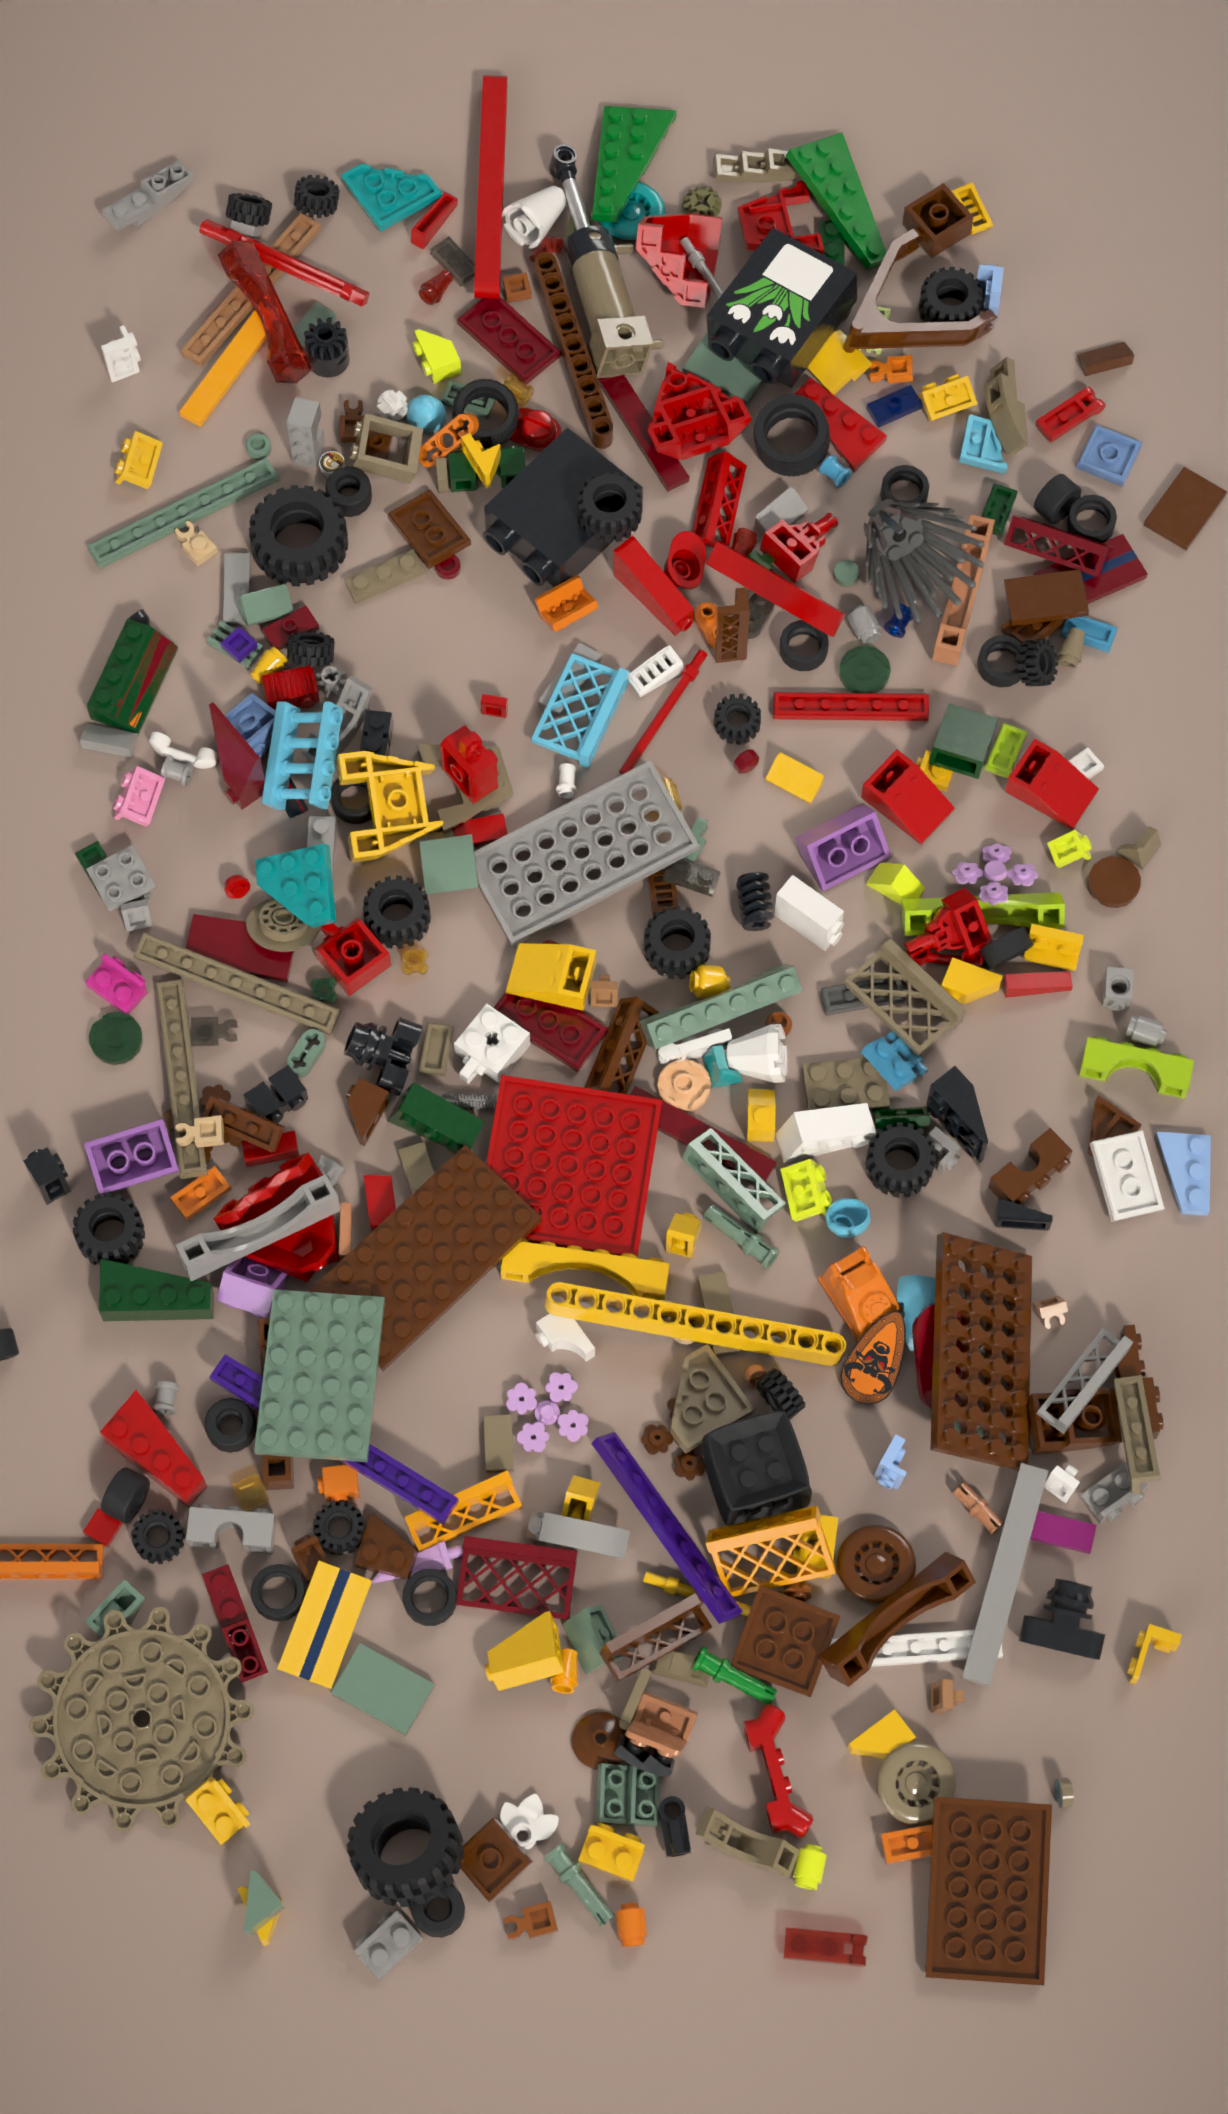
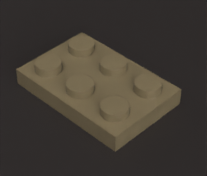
(844, 1084)

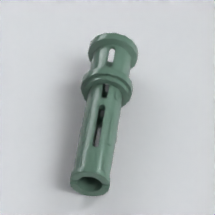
(750, 1243)
(571, 1874)

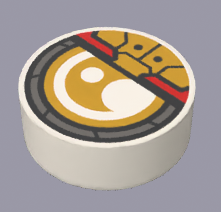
(330, 462)

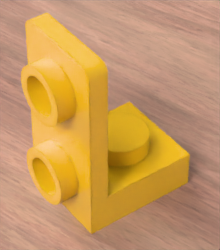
(1163, 1640)

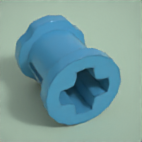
(835, 471)

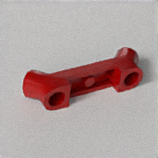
(781, 1812)

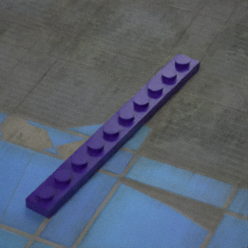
(380, 1466)

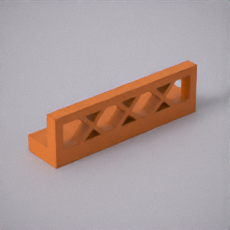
(52, 1570)

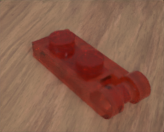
(824, 1946)

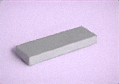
(236, 583)
(577, 670)

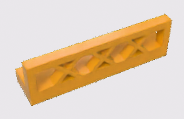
(467, 1498)

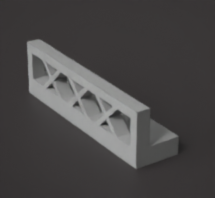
(1094, 1381)

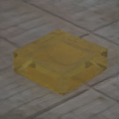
(250, 1492)

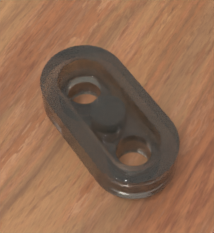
(758, 614)

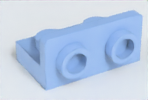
(990, 280)
(888, 1472)

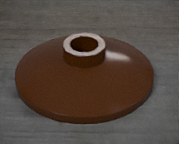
(584, 1744)

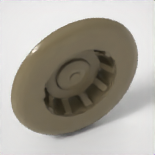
(278, 928)
(914, 1781)

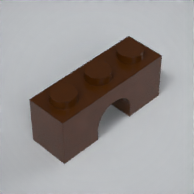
(1049, 1154)

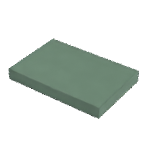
(731, 376)
(382, 1689)

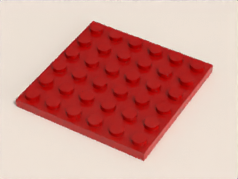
(576, 1160)

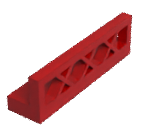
(714, 497)

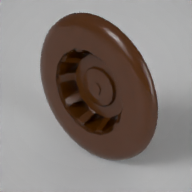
(875, 1563)

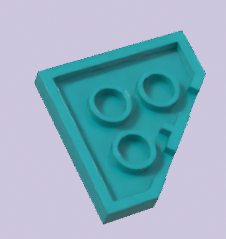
(389, 193)
(300, 883)

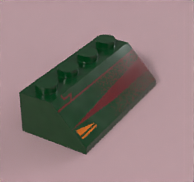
(131, 677)

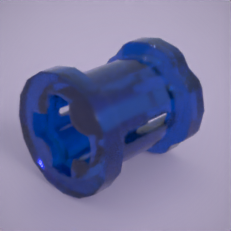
(897, 626)

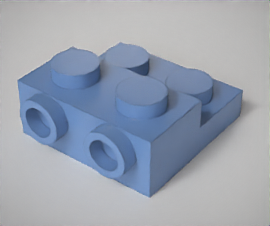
(254, 722)

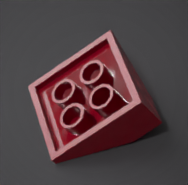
(238, 761)

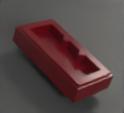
(279, 631)

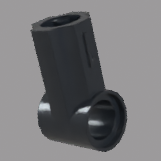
(675, 1829)

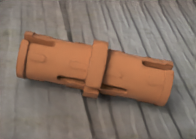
(978, 1508)

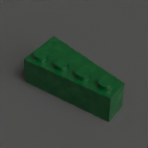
(148, 1295)

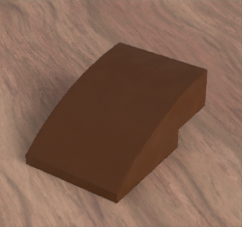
(1093, 1428)

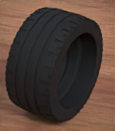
(791, 407)

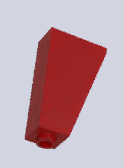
(651, 586)

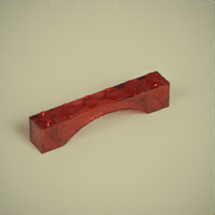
(247, 271)

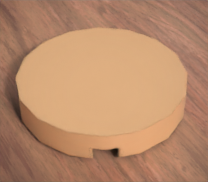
(684, 1085)

